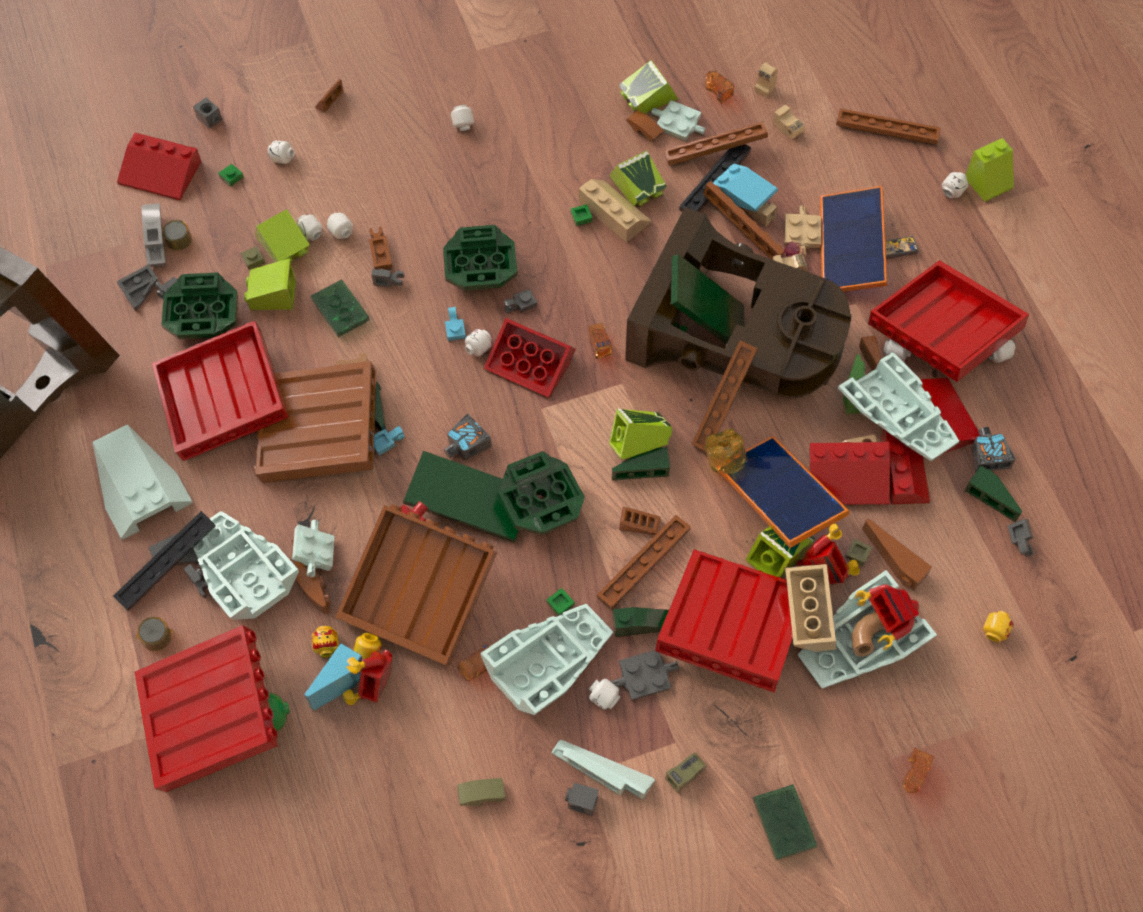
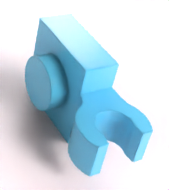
(454, 327)
(385, 441)

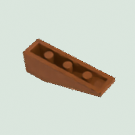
(903, 562)

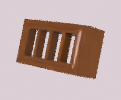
(870, 350)
(631, 526)

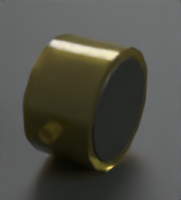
(177, 235)
(154, 633)

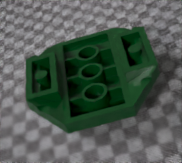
(476, 246)
(199, 306)
(544, 477)

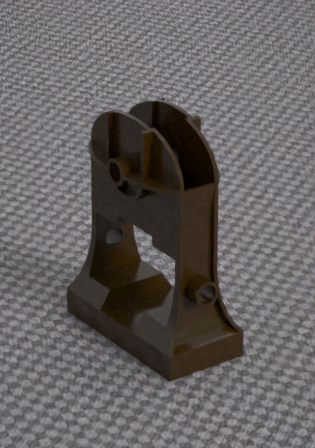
(794, 321)
(69, 342)

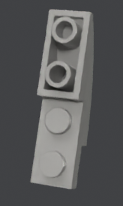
(153, 235)

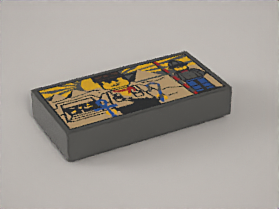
(901, 247)

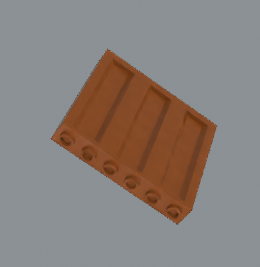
(326, 427)
(417, 584)

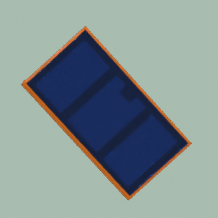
(854, 239)
(785, 493)

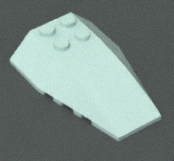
(899, 405)
(135, 480)
(243, 569)
(545, 658)
(842, 664)

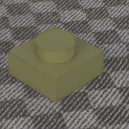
(252, 257)
(858, 551)

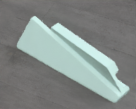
(606, 772)

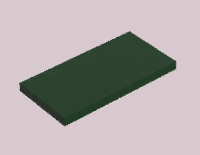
(704, 300)
(460, 495)

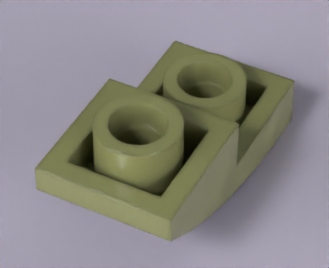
(479, 791)

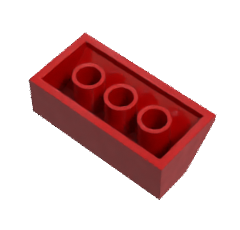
(907, 473)

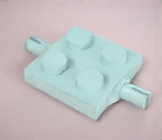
(679, 120)
(313, 548)

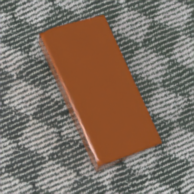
(330, 97)

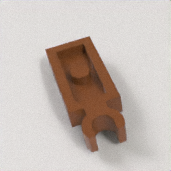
(380, 250)

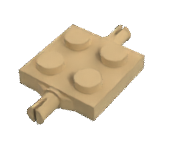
(803, 229)

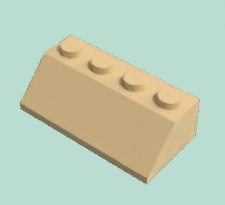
(613, 209)
(811, 608)

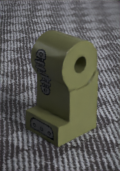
(685, 772)

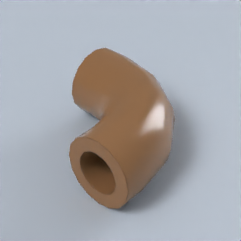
(864, 632)

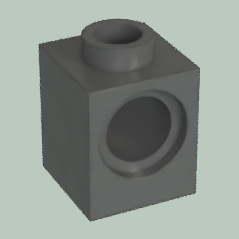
(207, 112)
(582, 798)

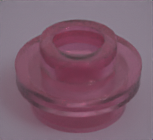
(791, 249)

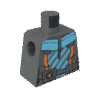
(467, 439)
(991, 451)

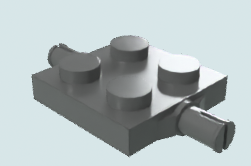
(644, 675)

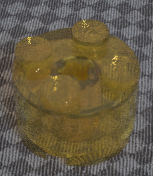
(725, 451)

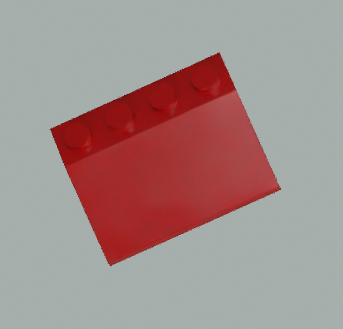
(158, 166)
(529, 358)
(952, 410)
(853, 471)

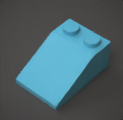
(745, 187)
(333, 678)

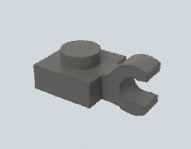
(385, 278)
(521, 301)
(1020, 535)
(196, 577)

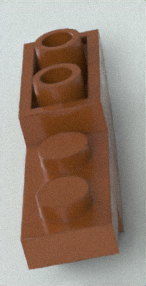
(312, 587)

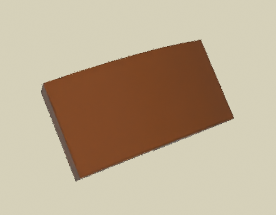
(643, 123)

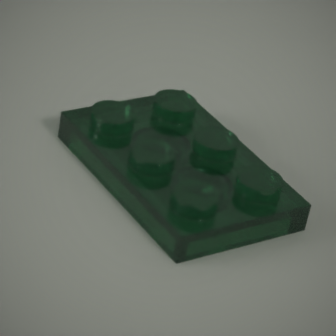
(340, 308)
(784, 822)

